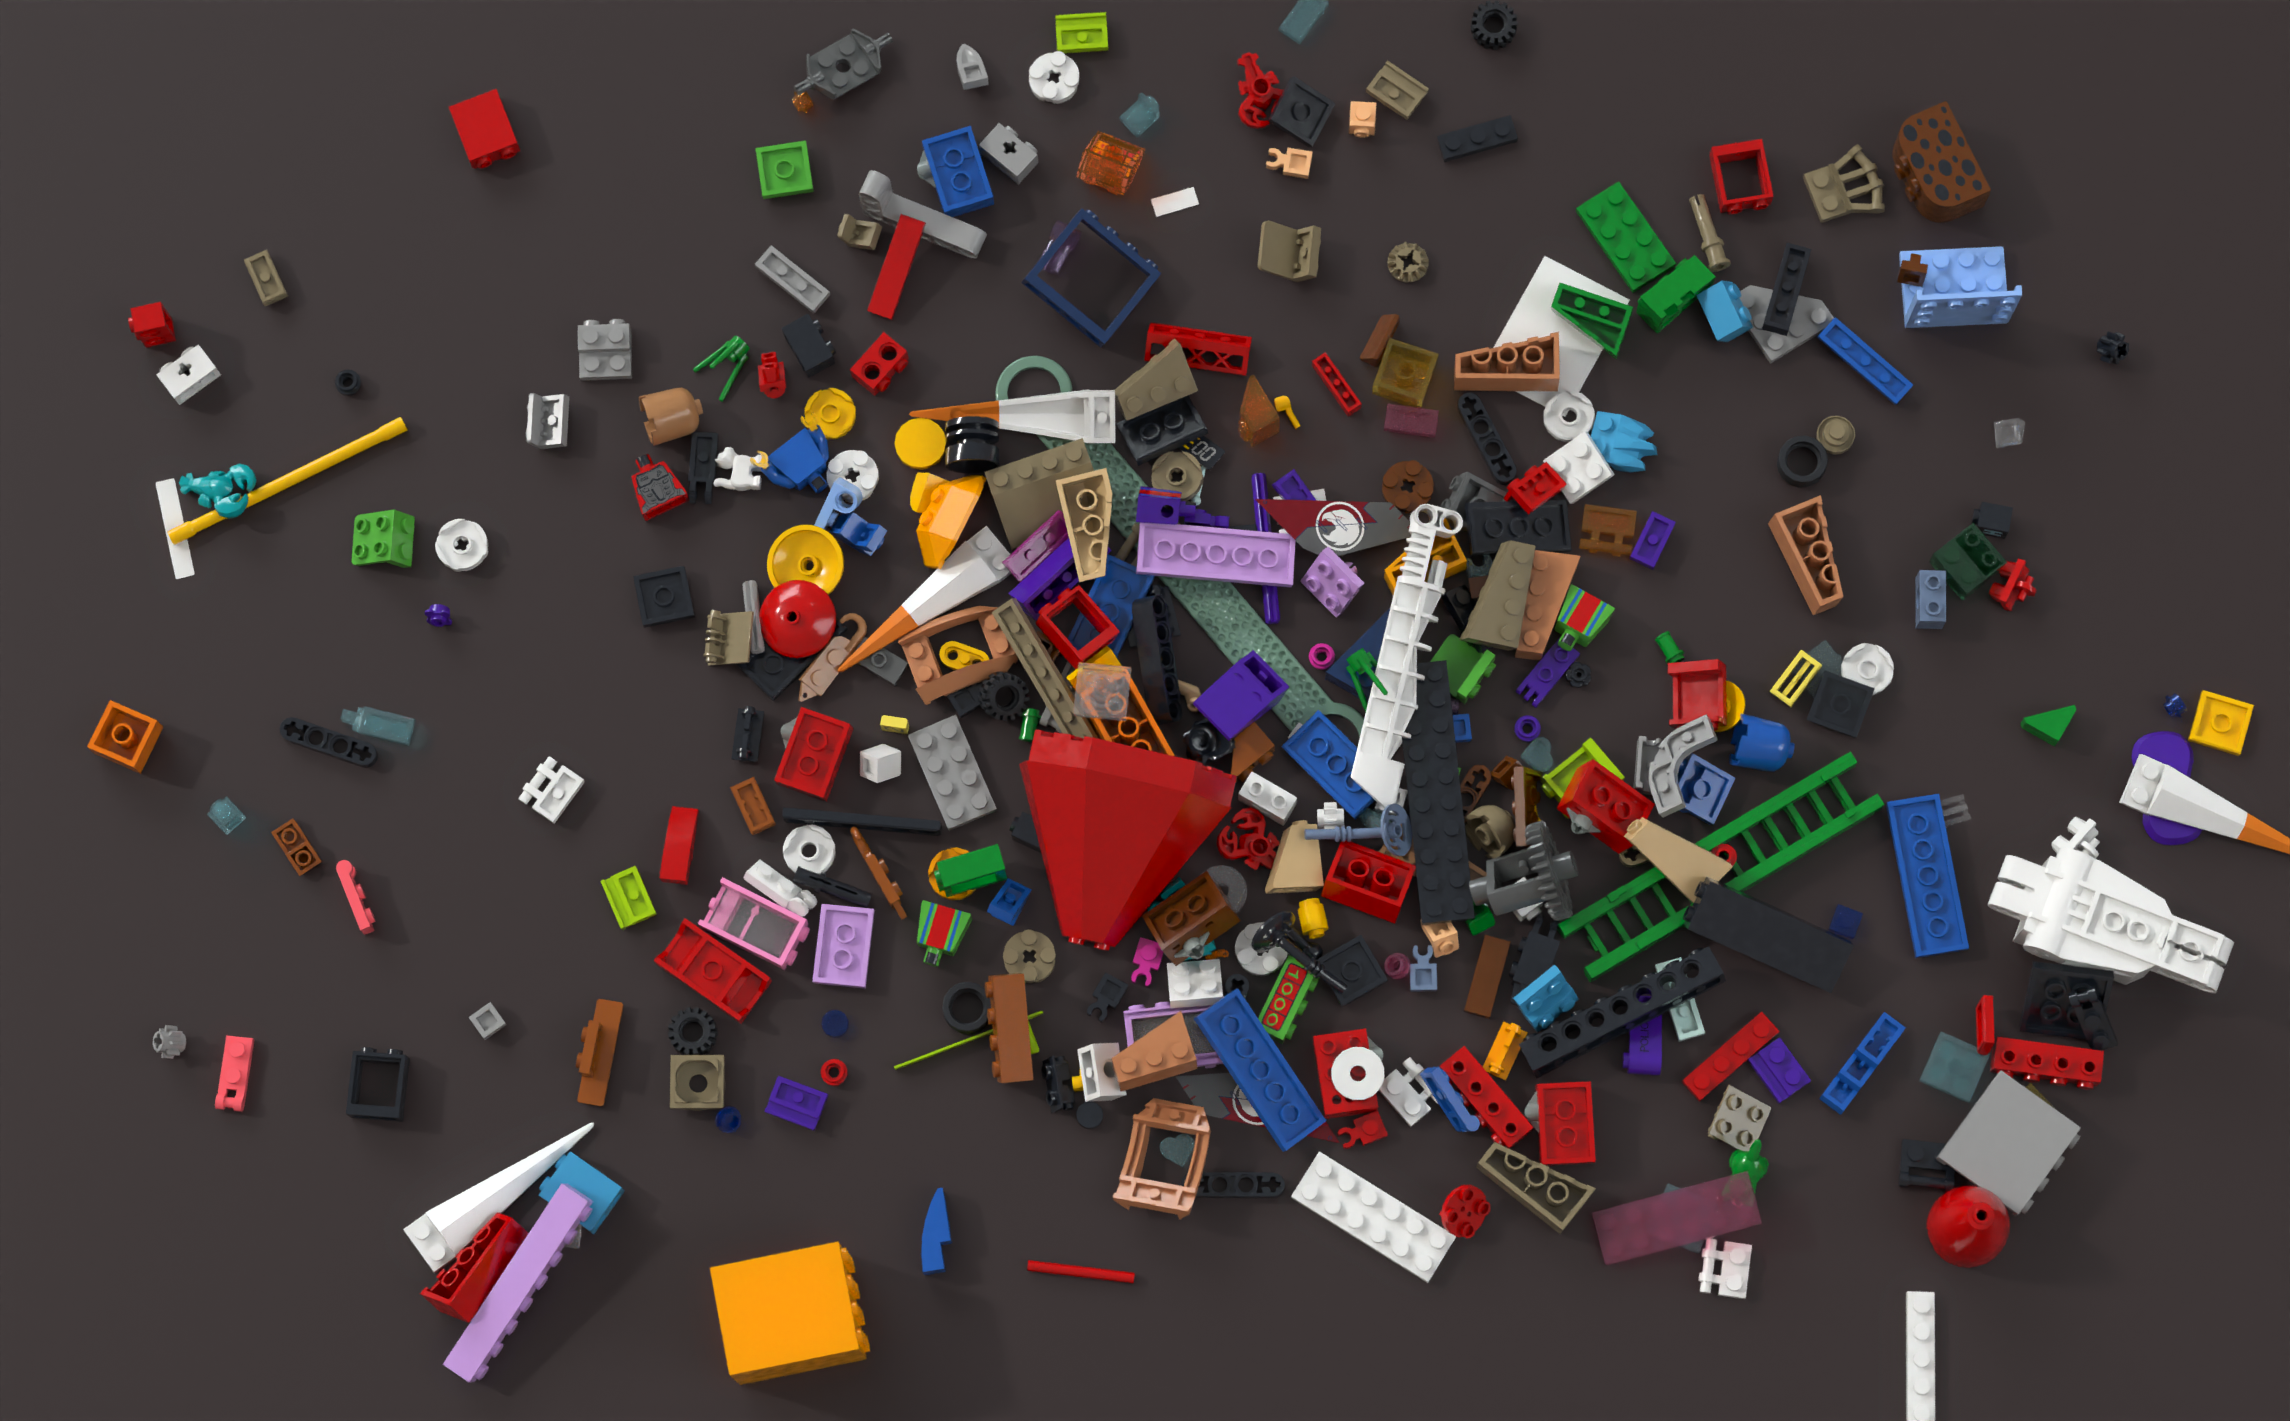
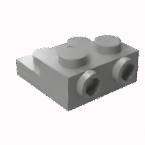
(605, 350)

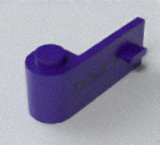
(1645, 1047)

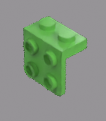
(383, 538)
(1464, 667)

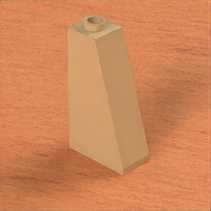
(1676, 857)

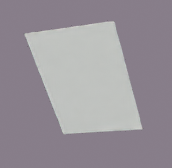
(1534, 318)

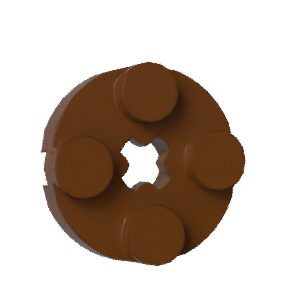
(1411, 472)

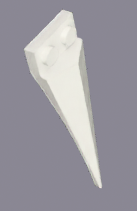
(453, 1224)

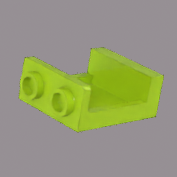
(1558, 780)

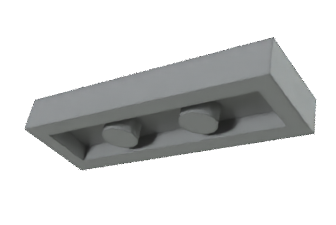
(792, 279)

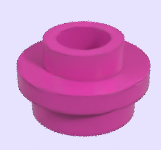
(1321, 648)

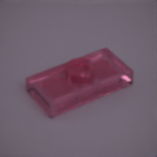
(1411, 420)

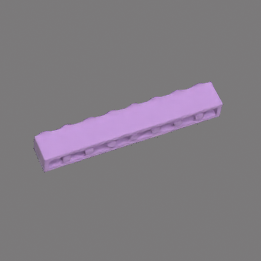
(518, 1282)

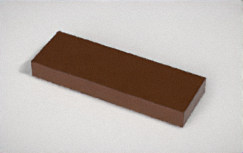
(1487, 976)

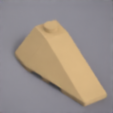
(1087, 515)

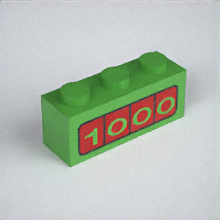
(1287, 1000)

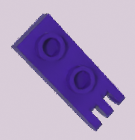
(1547, 673)

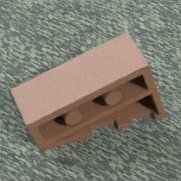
(1156, 1055)

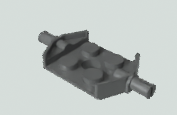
(856, 51)

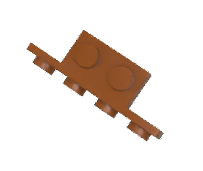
(598, 1052)

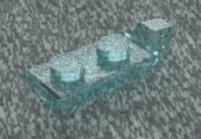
(380, 724)

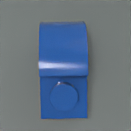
(858, 533)

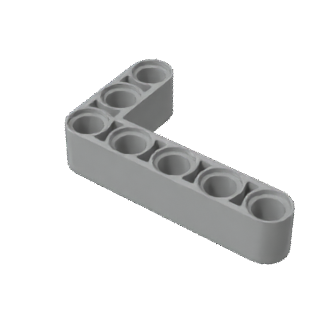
(885, 206)

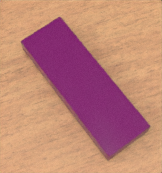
(1037, 547)

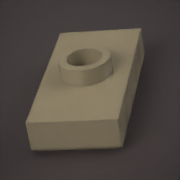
(265, 278)

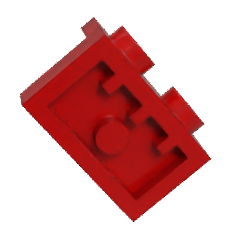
(1535, 488)

